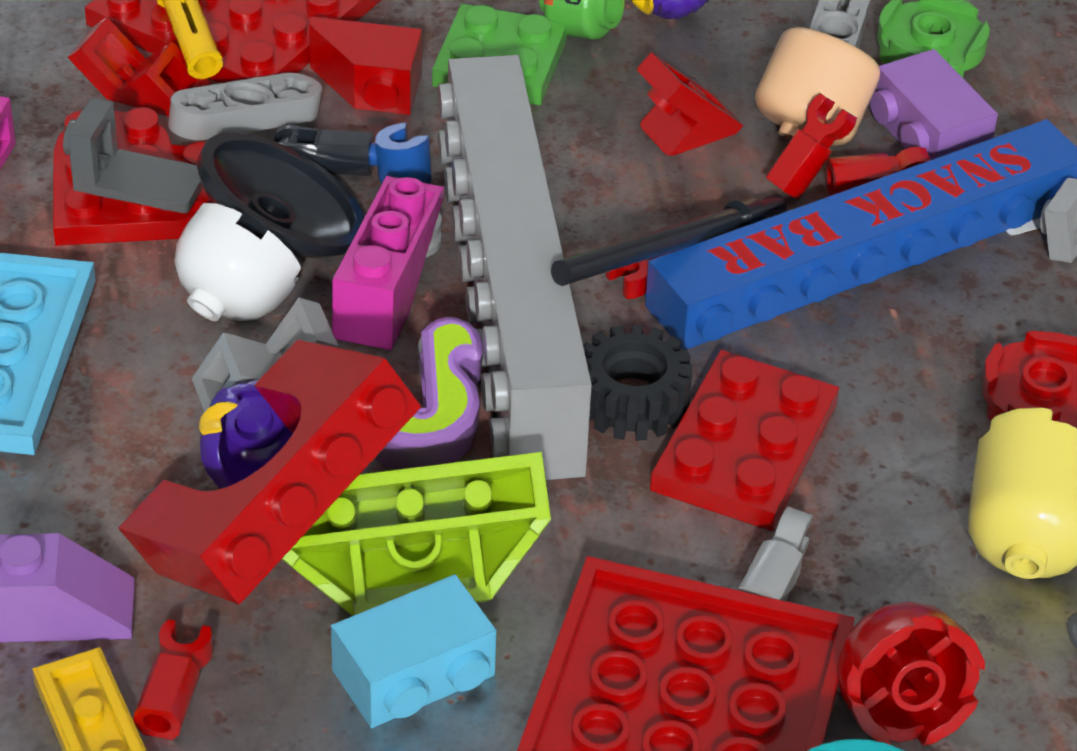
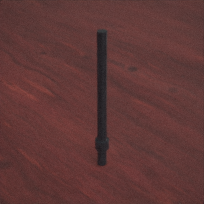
(662, 241)

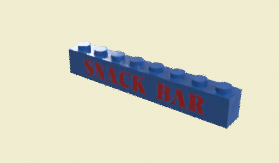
(857, 235)

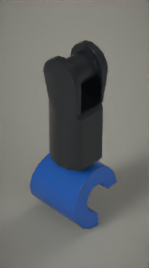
(357, 152)

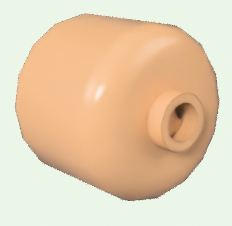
(812, 64)

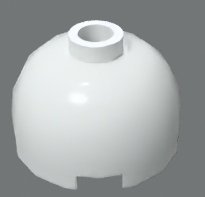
(231, 268)

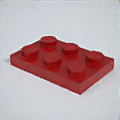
(745, 440)

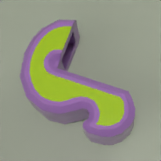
(451, 403)

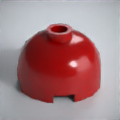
(909, 673)

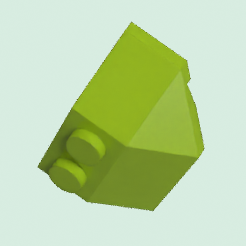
(425, 525)

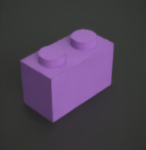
(931, 105)

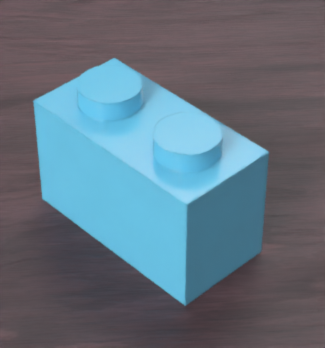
(413, 651)

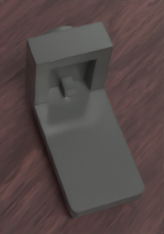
(122, 174)

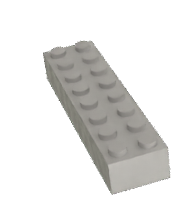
(511, 240)

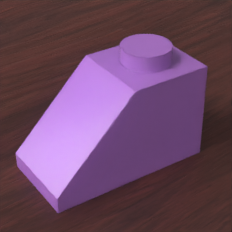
(61, 592)

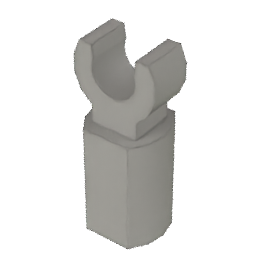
(779, 559)

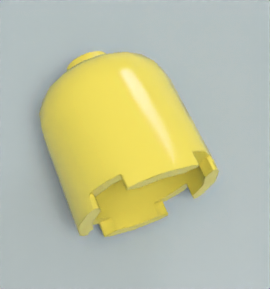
(1026, 495)

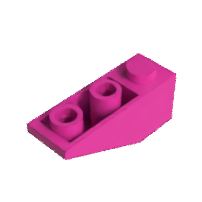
(385, 263)

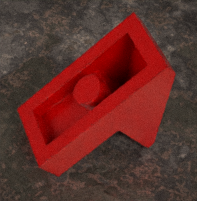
(684, 110)

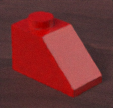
(368, 62)

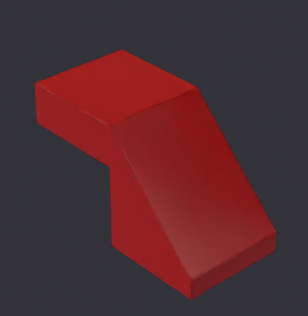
(126, 75)

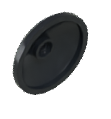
(280, 194)

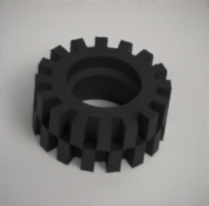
(641, 358)

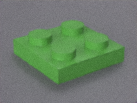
(494, 32)

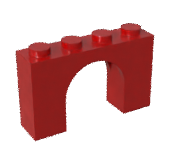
(230, 538)

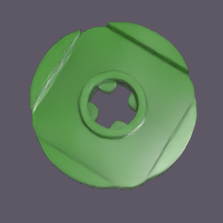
(908, 28)

